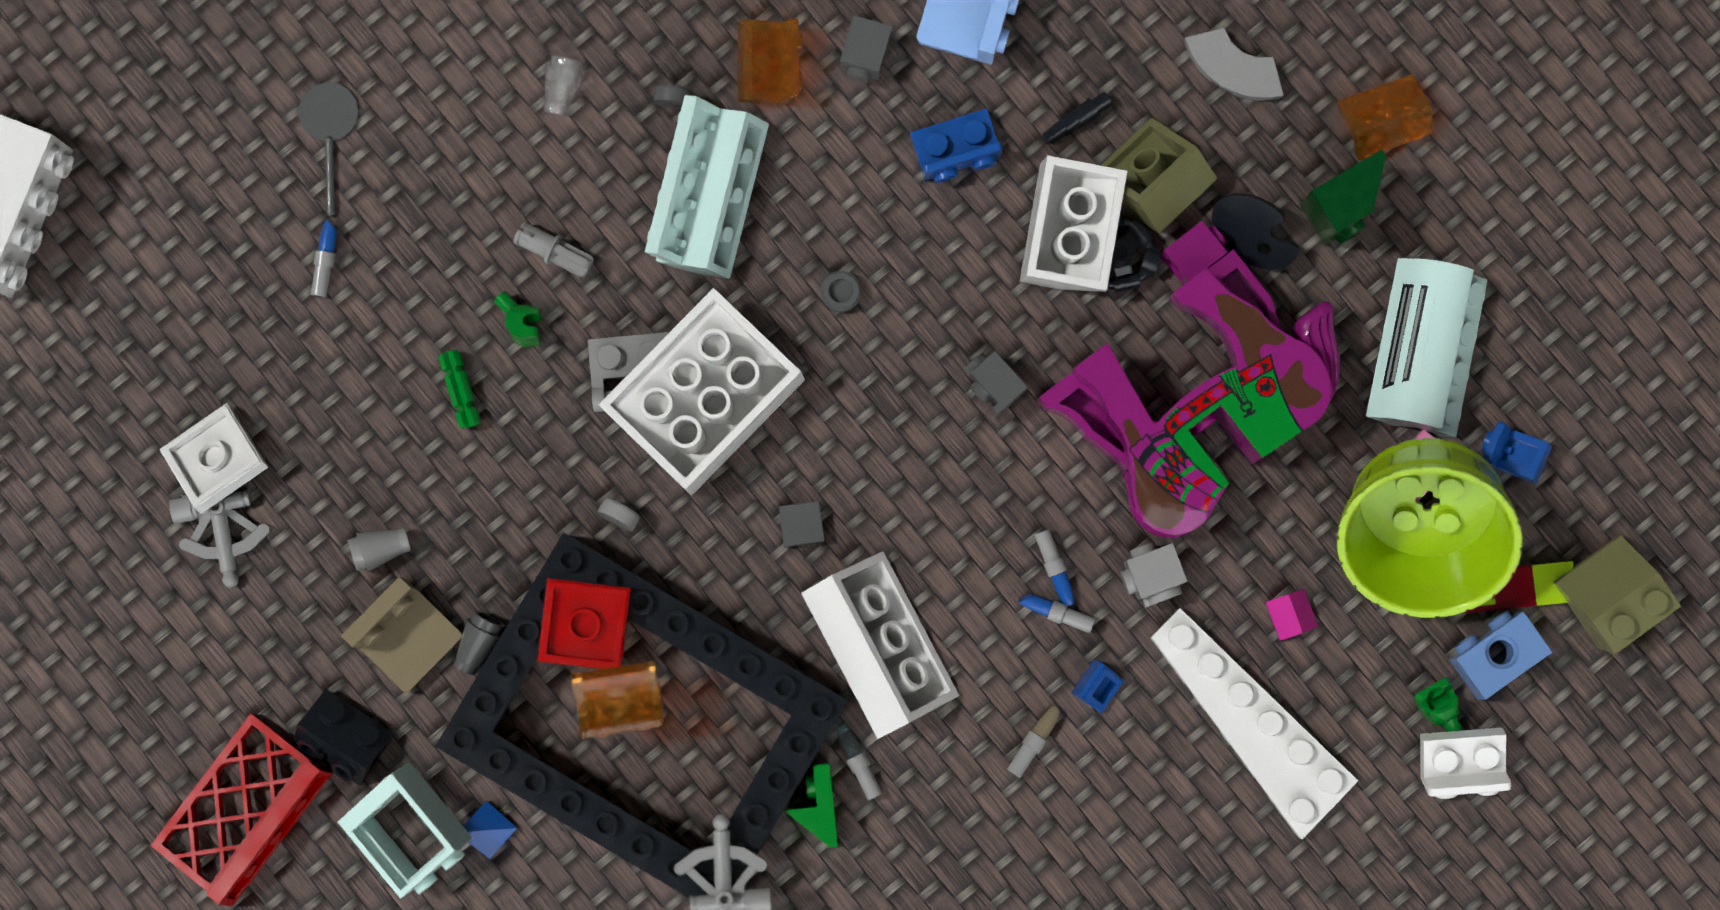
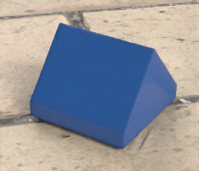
(1097, 686)

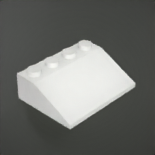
(702, 391)

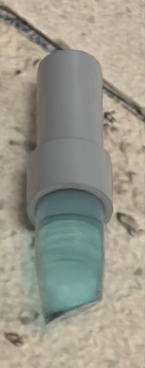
(858, 762)

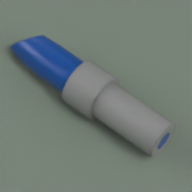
(324, 260)
(1055, 567)
(1058, 612)

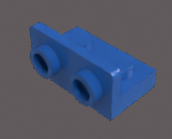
(956, 145)

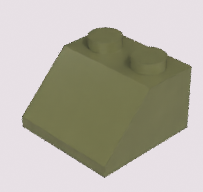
(1162, 174)
(1616, 595)

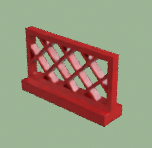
(260, 838)

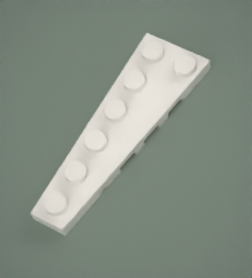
(1274, 747)

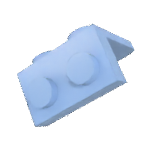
(966, 27)

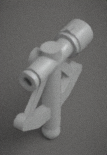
(225, 551)
(724, 895)

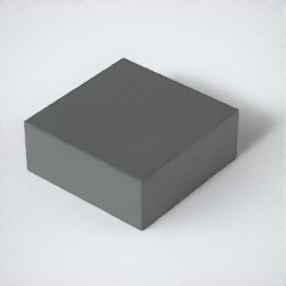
(801, 524)

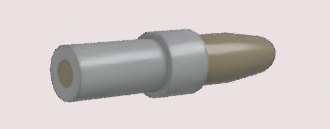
(1034, 742)

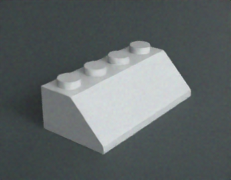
(880, 644)

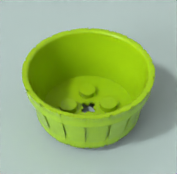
(1432, 557)

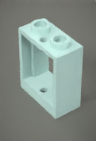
(383, 851)

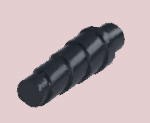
(1078, 118)

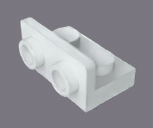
(1464, 762)

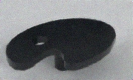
(1246, 223)

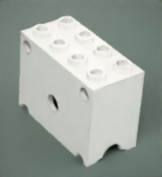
(29, 177)

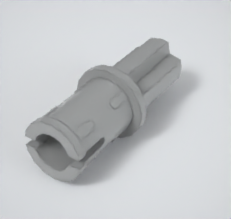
(553, 249)

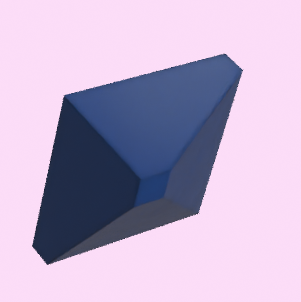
(489, 829)

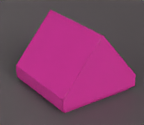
(1291, 614)

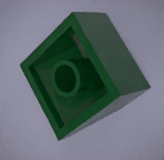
(1345, 201)

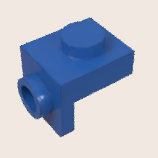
(1515, 452)

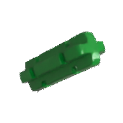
(459, 389)

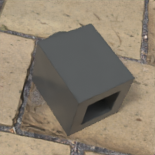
(865, 49)

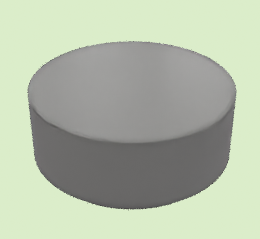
(618, 514)

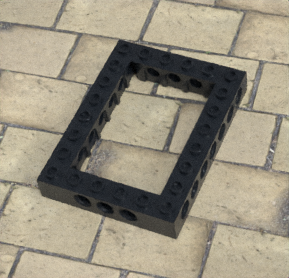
(472, 740)

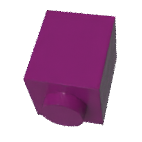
(1194, 252)

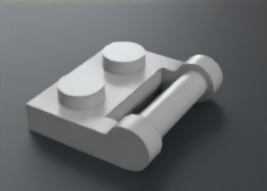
(616, 358)

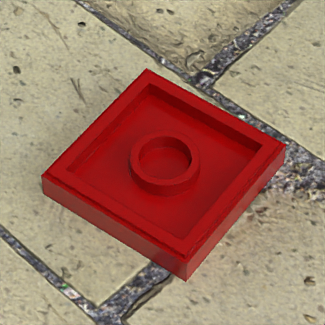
(584, 624)

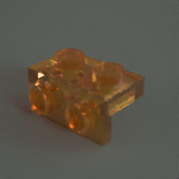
(769, 61)
(1386, 116)
(618, 699)

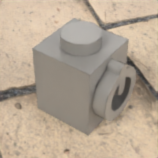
(1153, 574)

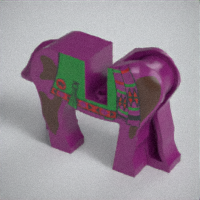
(1261, 402)

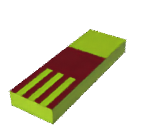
(1529, 587)

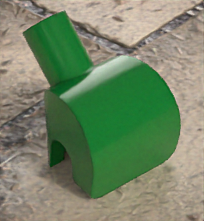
(518, 318)
(1440, 705)

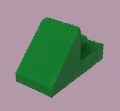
(821, 818)

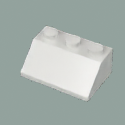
(1073, 225)

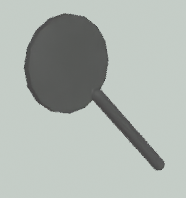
(328, 115)

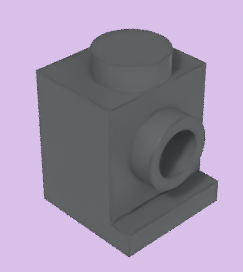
(995, 382)

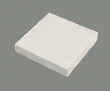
(213, 458)

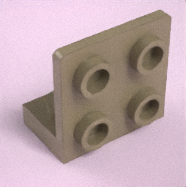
(403, 634)

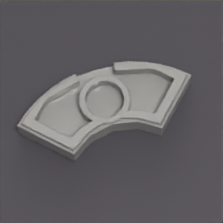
(1232, 69)

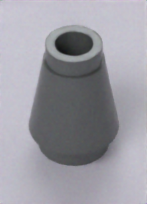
(477, 642)

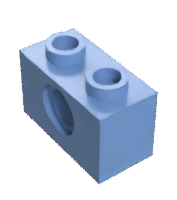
(1523, 649)

